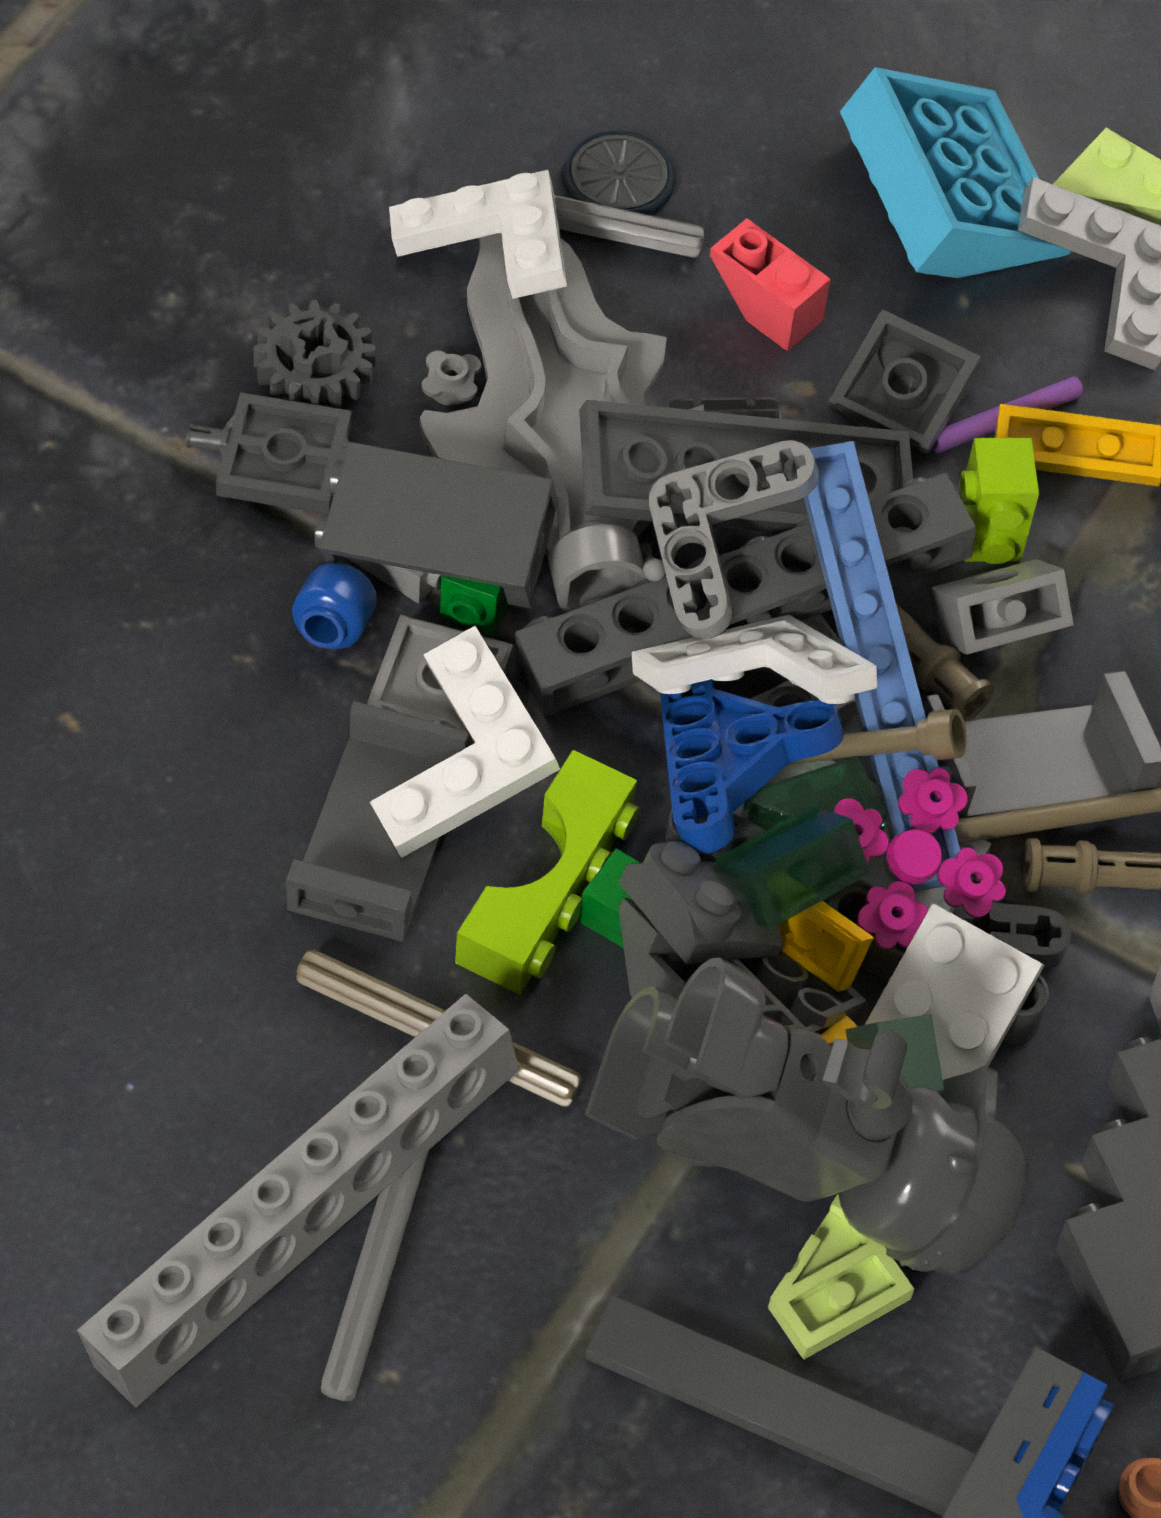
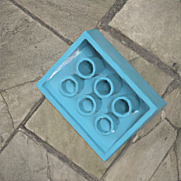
(946, 172)

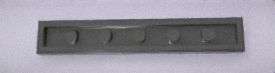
(779, 1405)

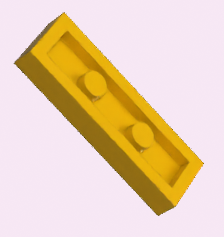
(1086, 444)

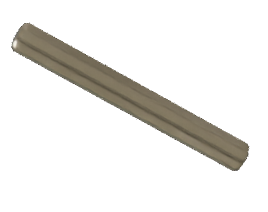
(414, 1015)

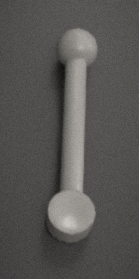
(653, 567)

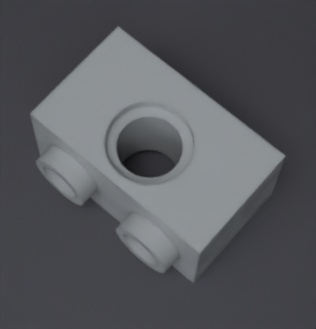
(1002, 606)

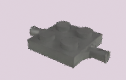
(277, 451)

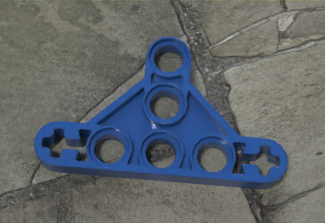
(728, 763)

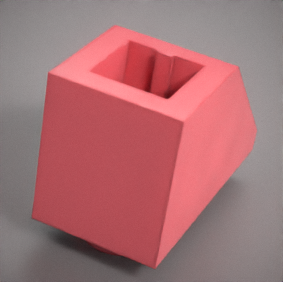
(771, 284)

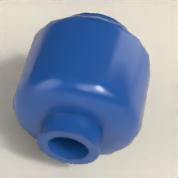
(334, 606)

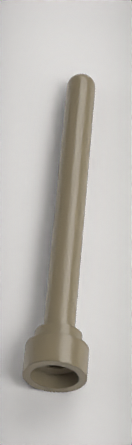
(938, 735)
(1058, 815)

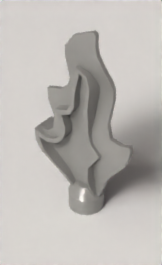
(540, 367)

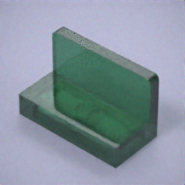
(796, 864)

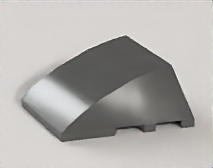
(791, 991)

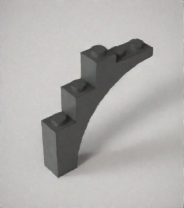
(1116, 1244)

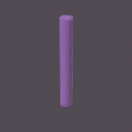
(985, 422)

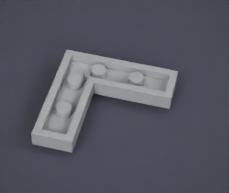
(1113, 239)

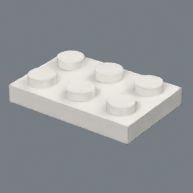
(966, 984)

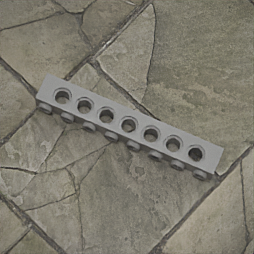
(298, 1200)

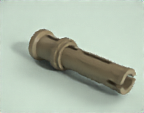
(940, 671)
(1087, 868)

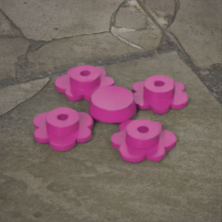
(916, 858)

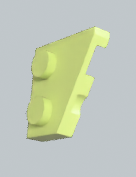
(836, 1286)

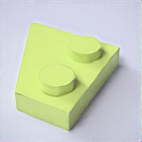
(1117, 176)

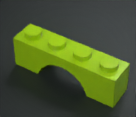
(514, 927)

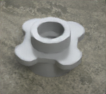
(451, 389)

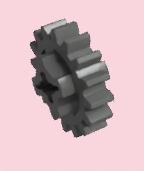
(318, 353)

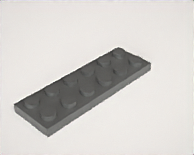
(636, 445)

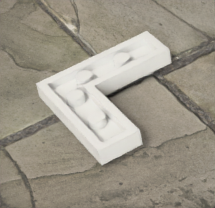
(515, 207)
(776, 643)
(500, 763)

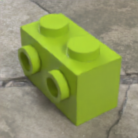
(1000, 497)

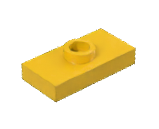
(826, 944)

